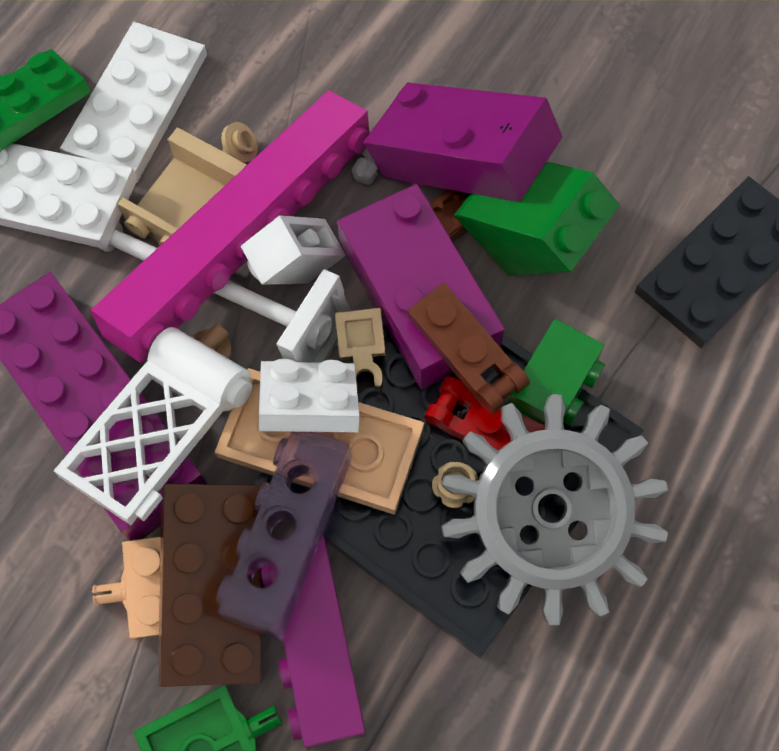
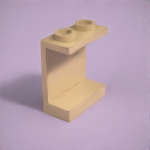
(181, 189)

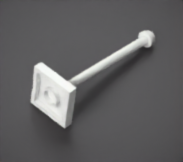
(309, 330)

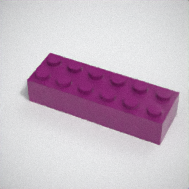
(72, 382)

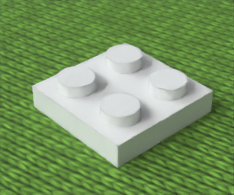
(308, 396)

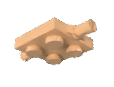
(138, 587)

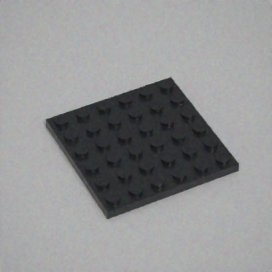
(408, 548)

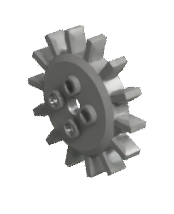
(600, 503)

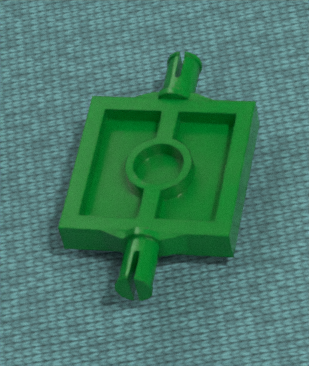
(207, 725)

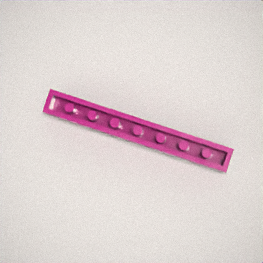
(208, 245)

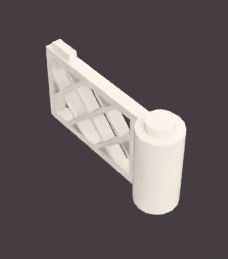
(199, 379)

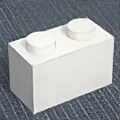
(292, 250)

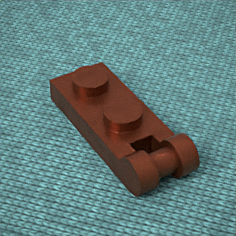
(466, 347)

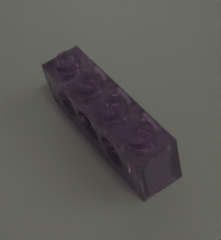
(271, 608)

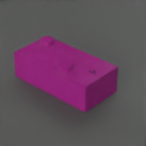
(464, 140)
(400, 259)

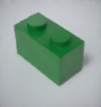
(560, 367)

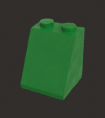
(549, 225)

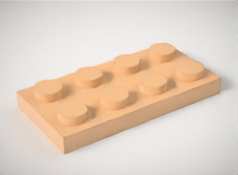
(380, 450)

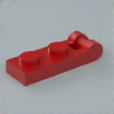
(477, 418)

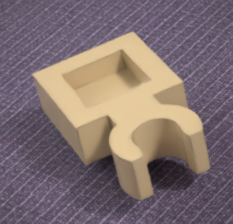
(361, 339)

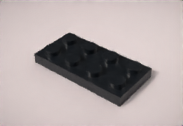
(717, 264)

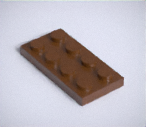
(196, 554)

